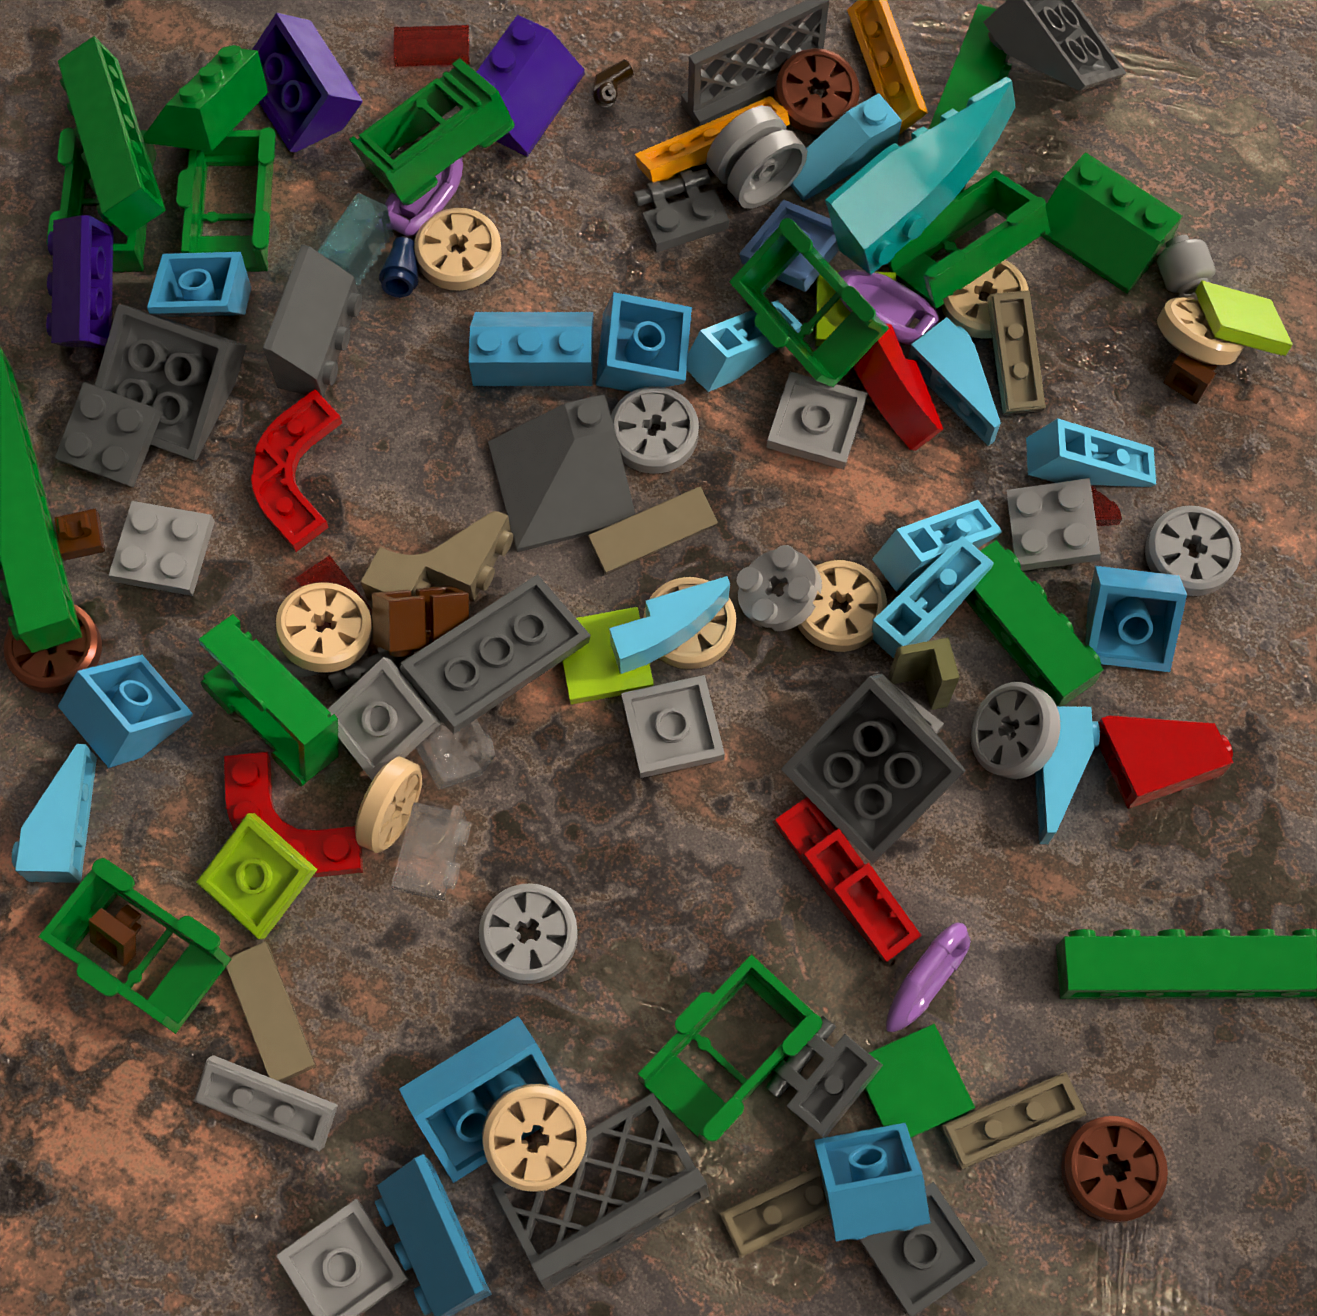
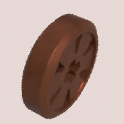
(822, 70)
(55, 671)
(1101, 1194)

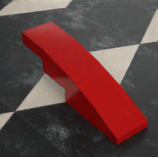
(847, 879)

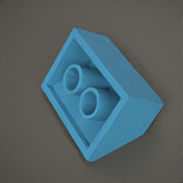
(531, 349)
(458, 1093)
(431, 1239)

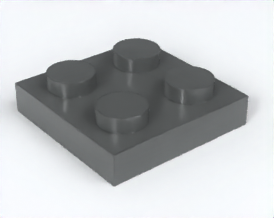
(108, 434)
(927, 1259)

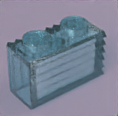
(358, 236)

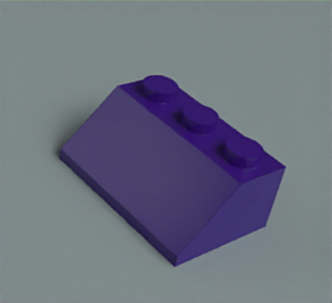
(533, 79)
(305, 83)
(80, 282)

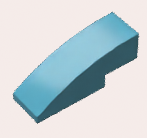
(667, 623)

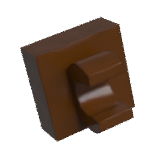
(1190, 377)
(79, 534)
(116, 934)

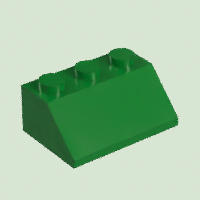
(211, 102)
(1108, 222)

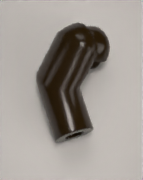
(607, 82)

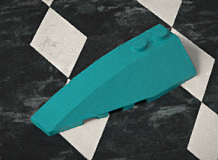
(914, 183)

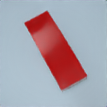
(899, 391)

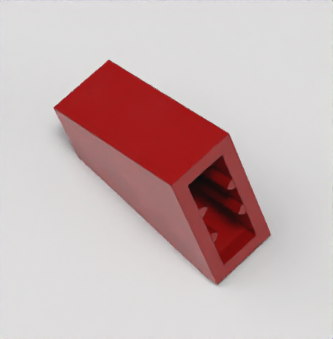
(1161, 755)

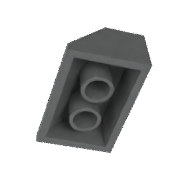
(311, 324)

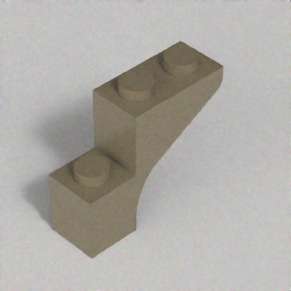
(460, 562)

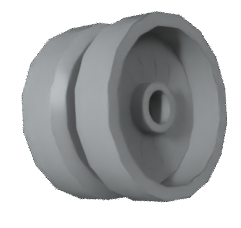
(756, 156)

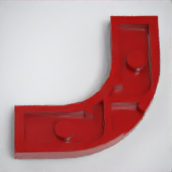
(277, 462)
(250, 791)

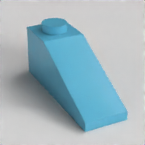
(848, 146)
(731, 349)
(956, 375)
(1075, 452)
(921, 543)
(931, 597)
(1064, 769)
(57, 828)

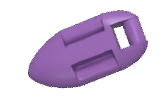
(428, 204)
(893, 303)
(928, 976)

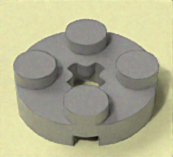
(764, 574)

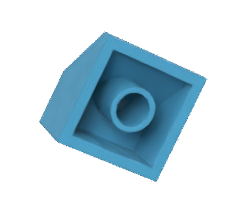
(200, 285)
(643, 343)
(1134, 617)
(123, 709)
(872, 1182)

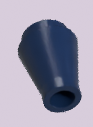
(399, 271)

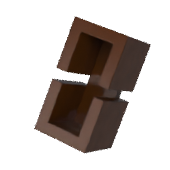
(416, 621)

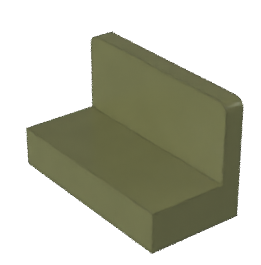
(931, 662)

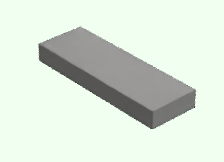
(265, 1103)

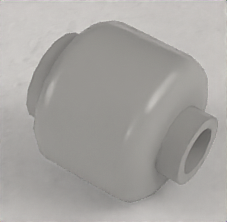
(1185, 265)

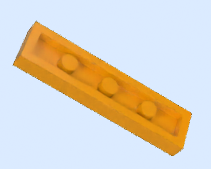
(887, 59)
(691, 148)

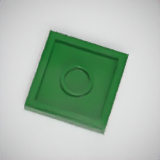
(917, 1083)

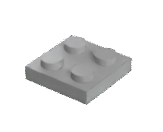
(816, 420)
(1053, 524)
(161, 548)
(382, 717)
(672, 726)
(343, 1265)

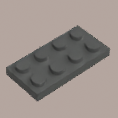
(494, 653)

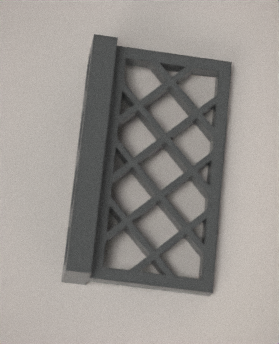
(748, 78)
(629, 1219)

